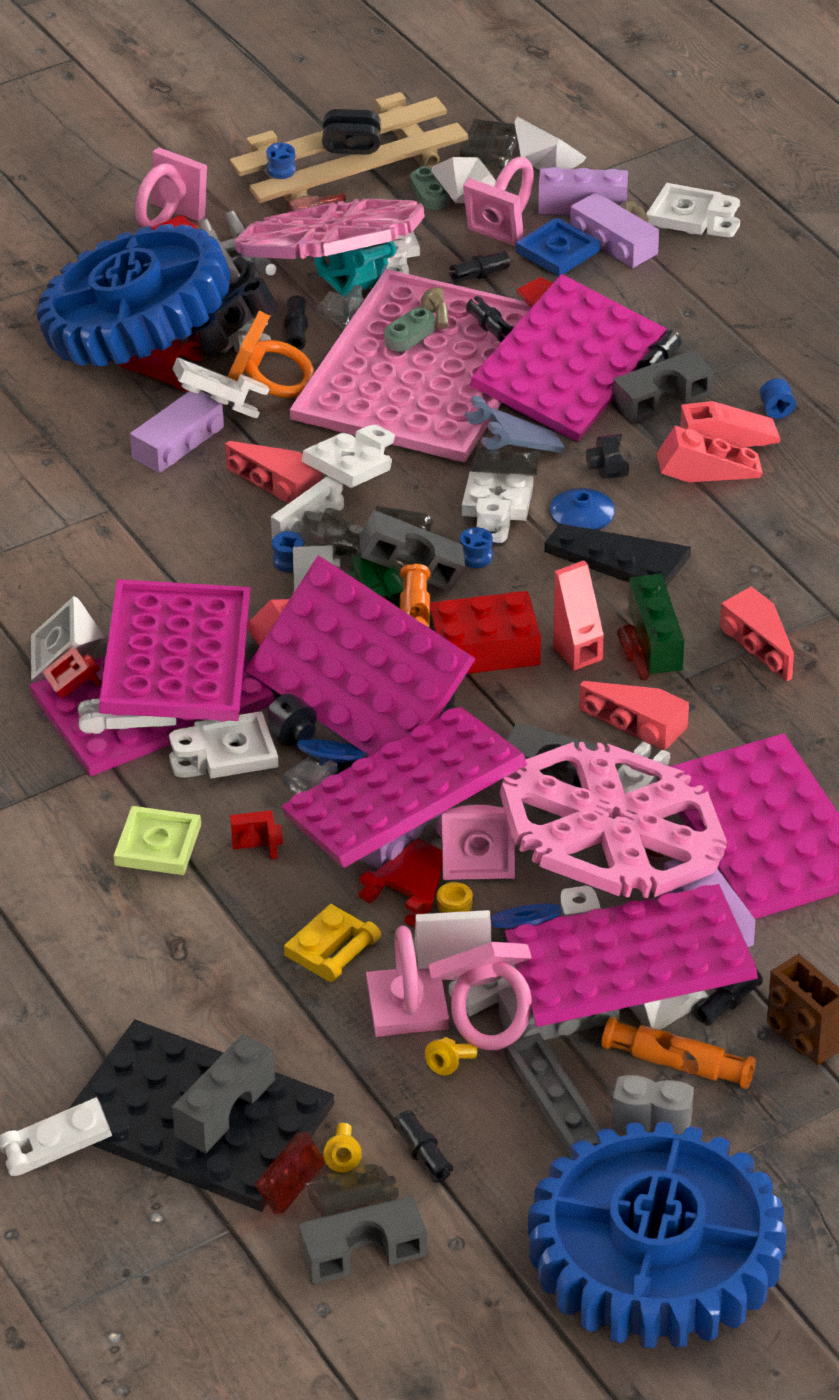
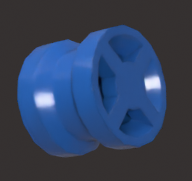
(280, 160)
(777, 398)
(477, 547)
(283, 550)

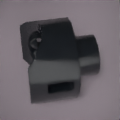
(607, 457)
(292, 725)

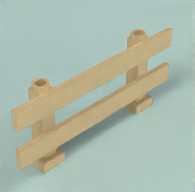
(394, 117)

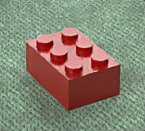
(491, 628)

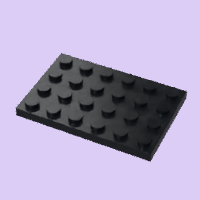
(152, 1072)

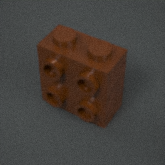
(804, 1008)

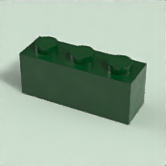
(656, 623)

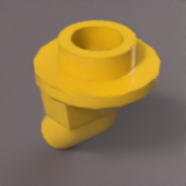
(444, 1055)
(342, 1151)

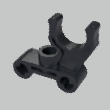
(244, 300)

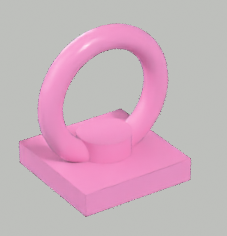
(175, 186)
(496, 211)
(476, 843)
(482, 967)
(406, 997)

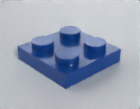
(557, 246)

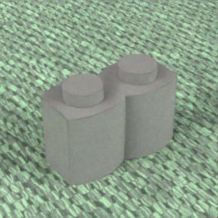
(651, 1102)

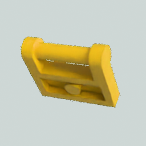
(324, 935)

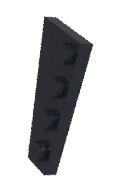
(617, 553)

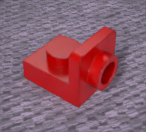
(71, 672)
(256, 830)

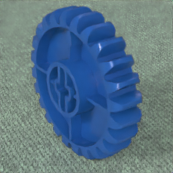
(133, 295)
(713, 1248)

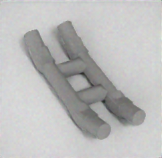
(263, 265)

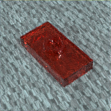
(290, 1172)

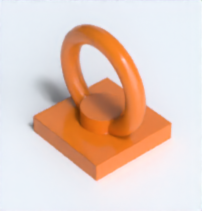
(252, 353)

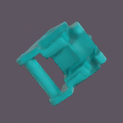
(355, 267)

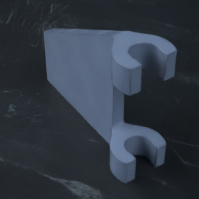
(511, 430)

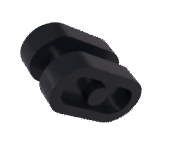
(351, 131)

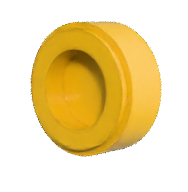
(454, 898)

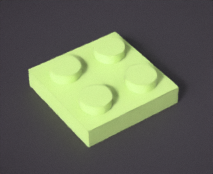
(157, 840)

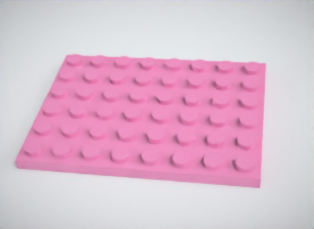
(412, 391)

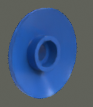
(582, 508)
(331, 750)
(527, 914)

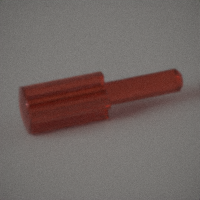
(313, 201)
(633, 649)

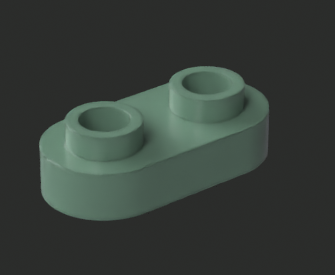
(428, 189)
(409, 329)

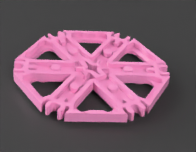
(320, 228)
(636, 822)

